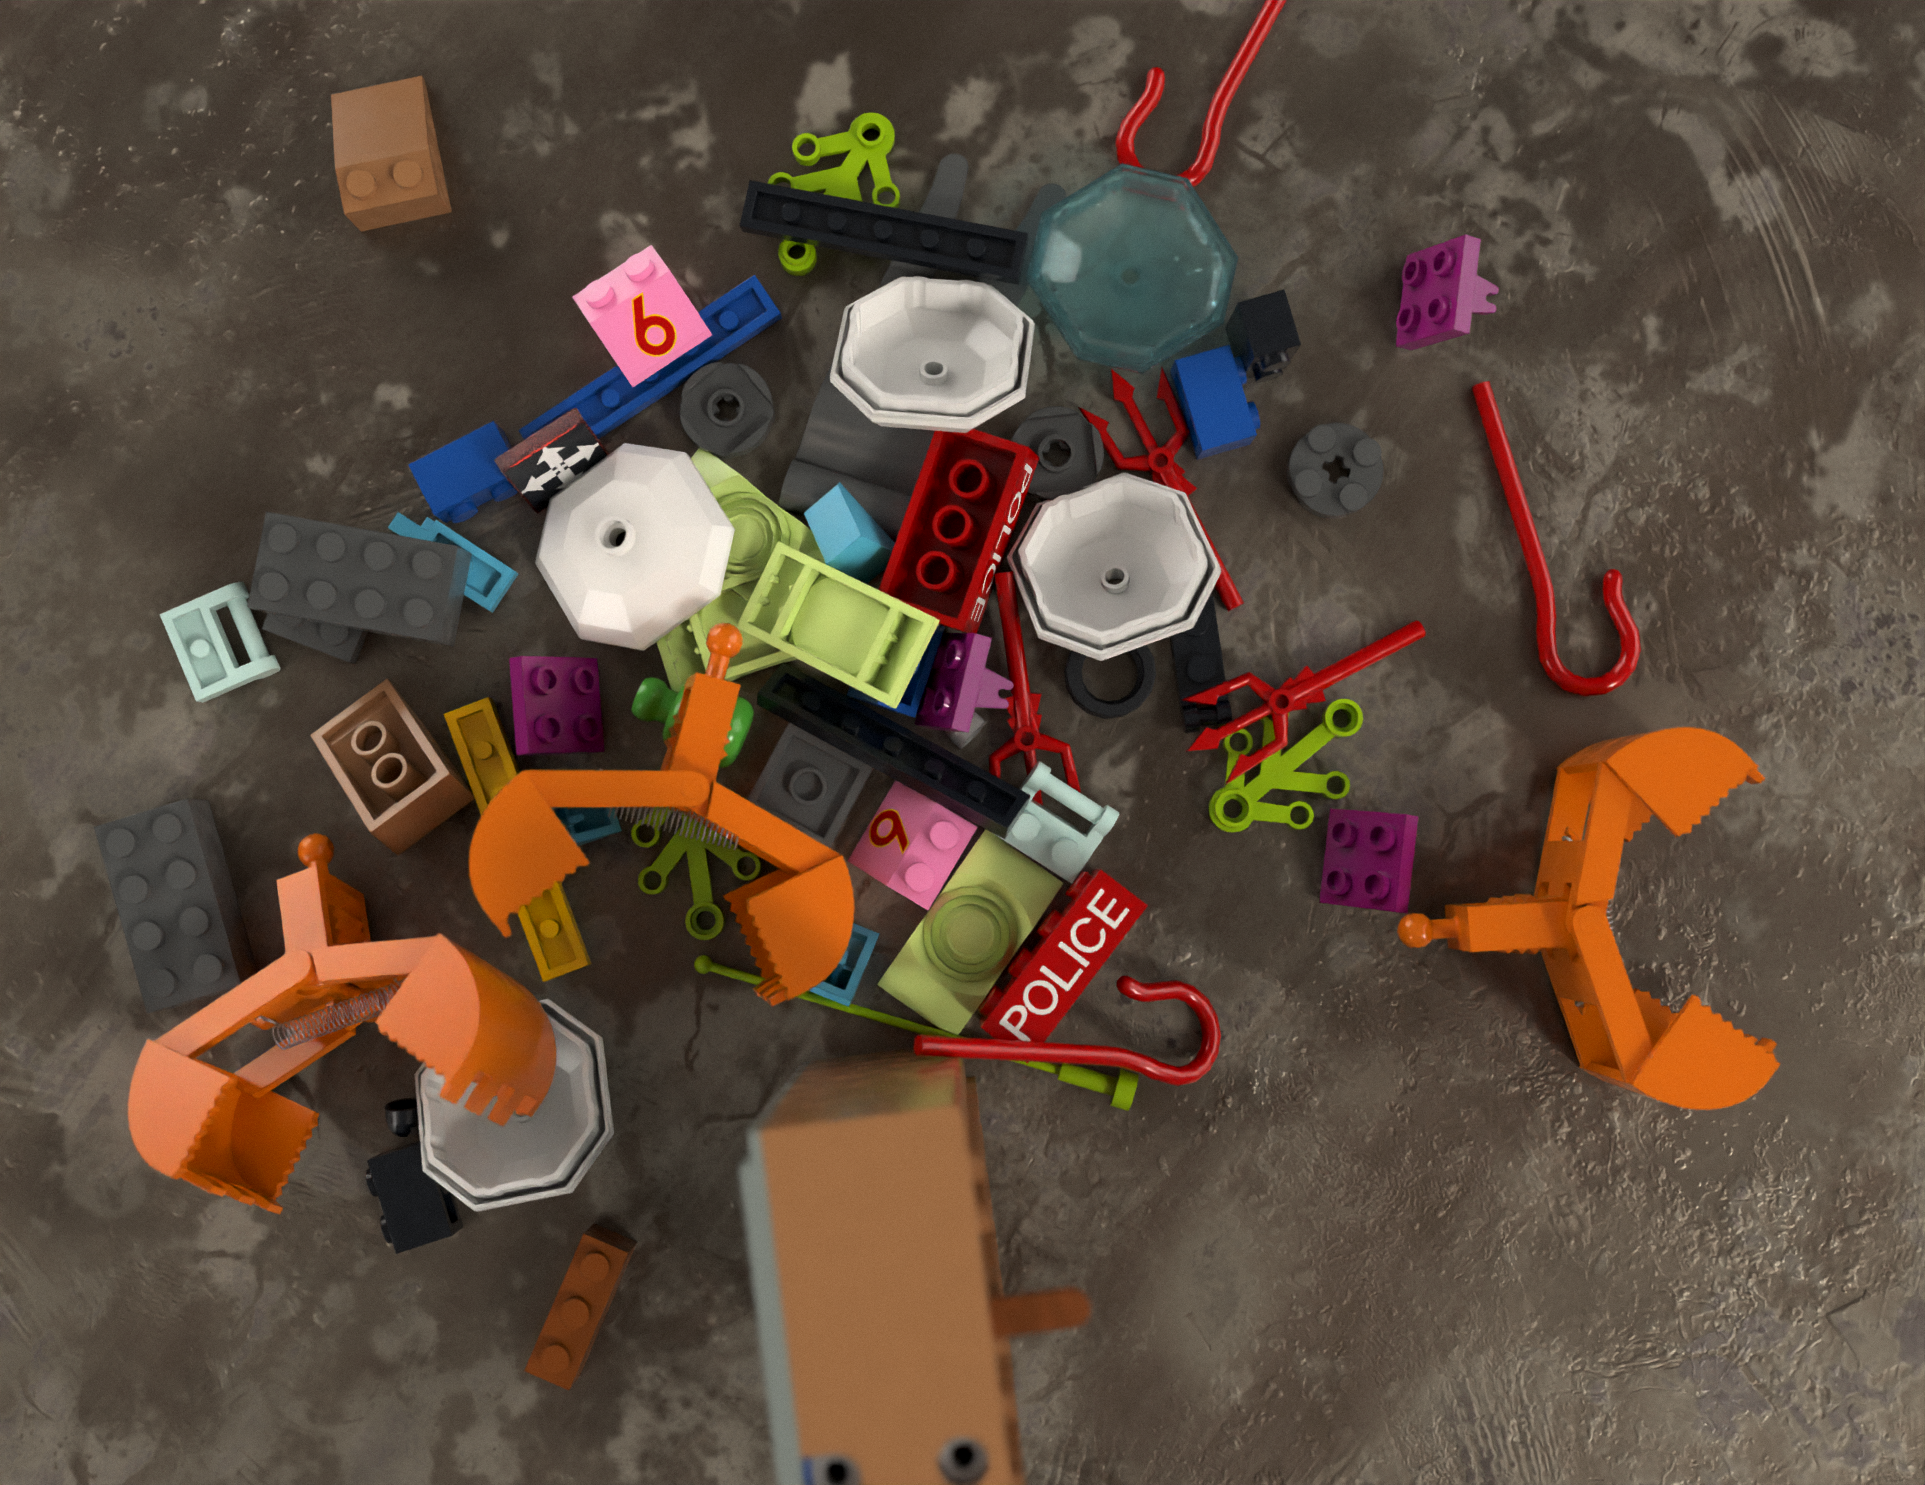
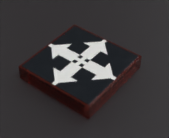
(551, 458)

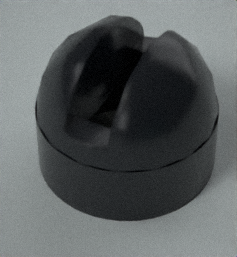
(402, 1117)

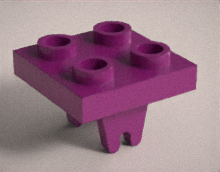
(1442, 293)
(960, 684)
(556, 705)
(1369, 860)

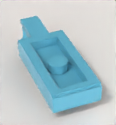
(487, 576)

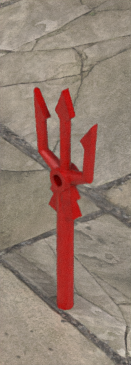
(1160, 460)
(1292, 695)
(1022, 702)

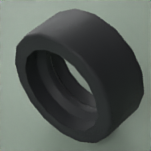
(1115, 708)

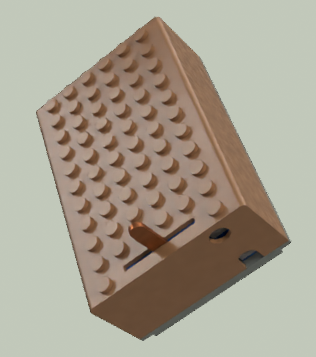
(885, 1278)

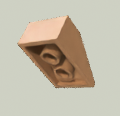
(387, 155)
(391, 768)

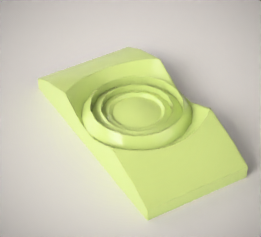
(756, 521)
(837, 624)
(686, 650)
(970, 933)

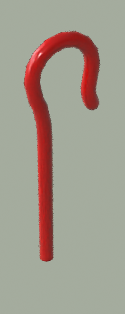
(1218, 107)
(1540, 574)
(1098, 1054)

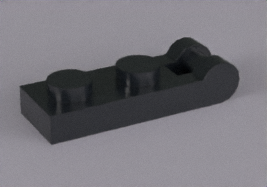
(1199, 667)

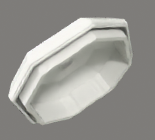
(933, 354)
(1108, 533)
(664, 567)
(530, 1155)

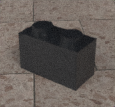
(1263, 335)
(412, 1202)

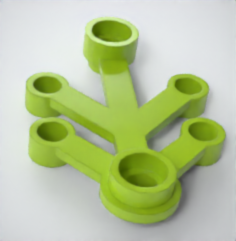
(840, 180)
(1278, 773)
(697, 865)

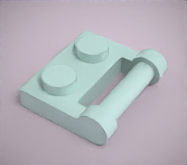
(206, 649)
(1050, 837)

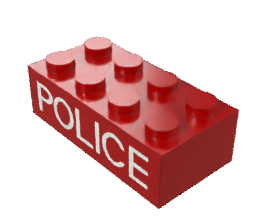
(959, 526)
(1063, 960)

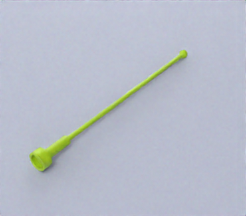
(1119, 1088)

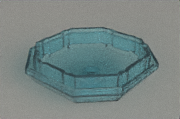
(1140, 225)

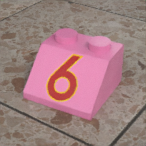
(642, 315)
(912, 844)

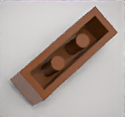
(580, 1306)

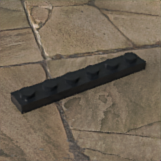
(884, 232)
(893, 750)

